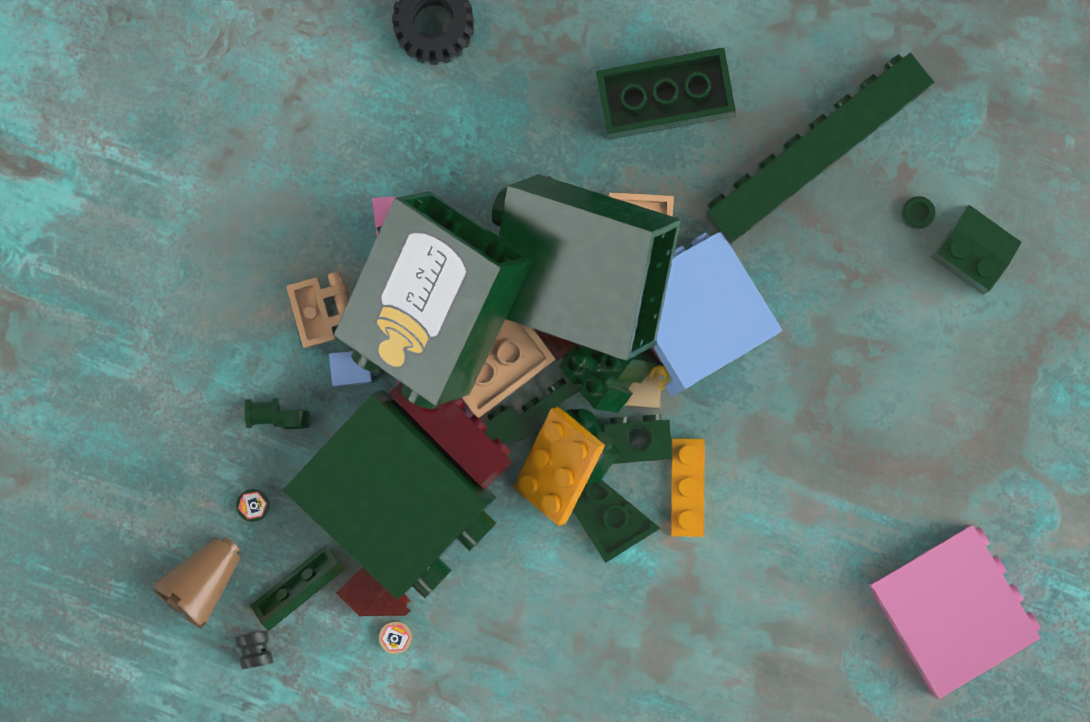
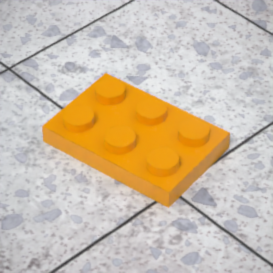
(558, 466)

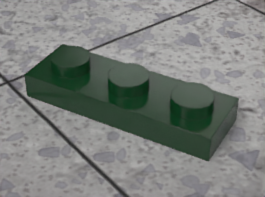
(297, 587)

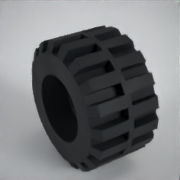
(437, 48)

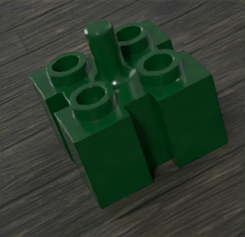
(604, 376)

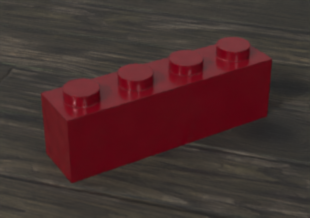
(460, 437)

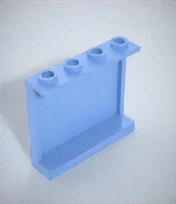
(709, 313)

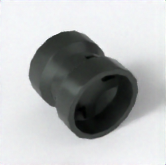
(254, 650)

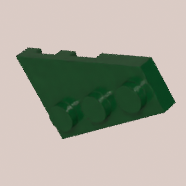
(611, 520)

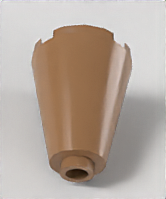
(199, 581)

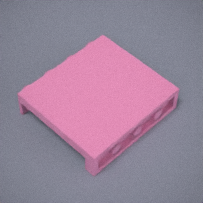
(955, 611)

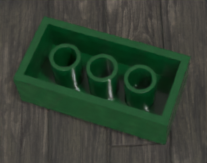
(666, 93)

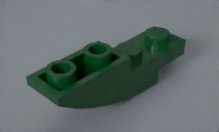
(514, 428)

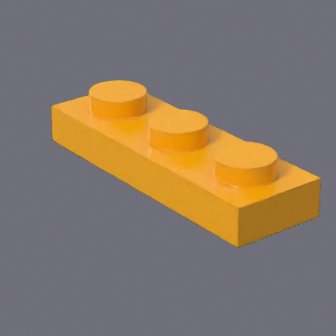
(687, 487)

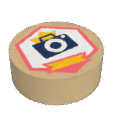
(395, 637)

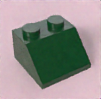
(977, 250)

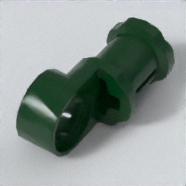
(270, 413)

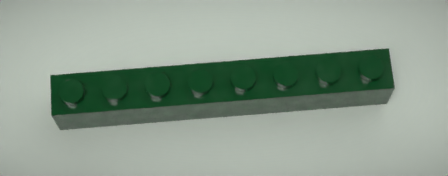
(820, 148)

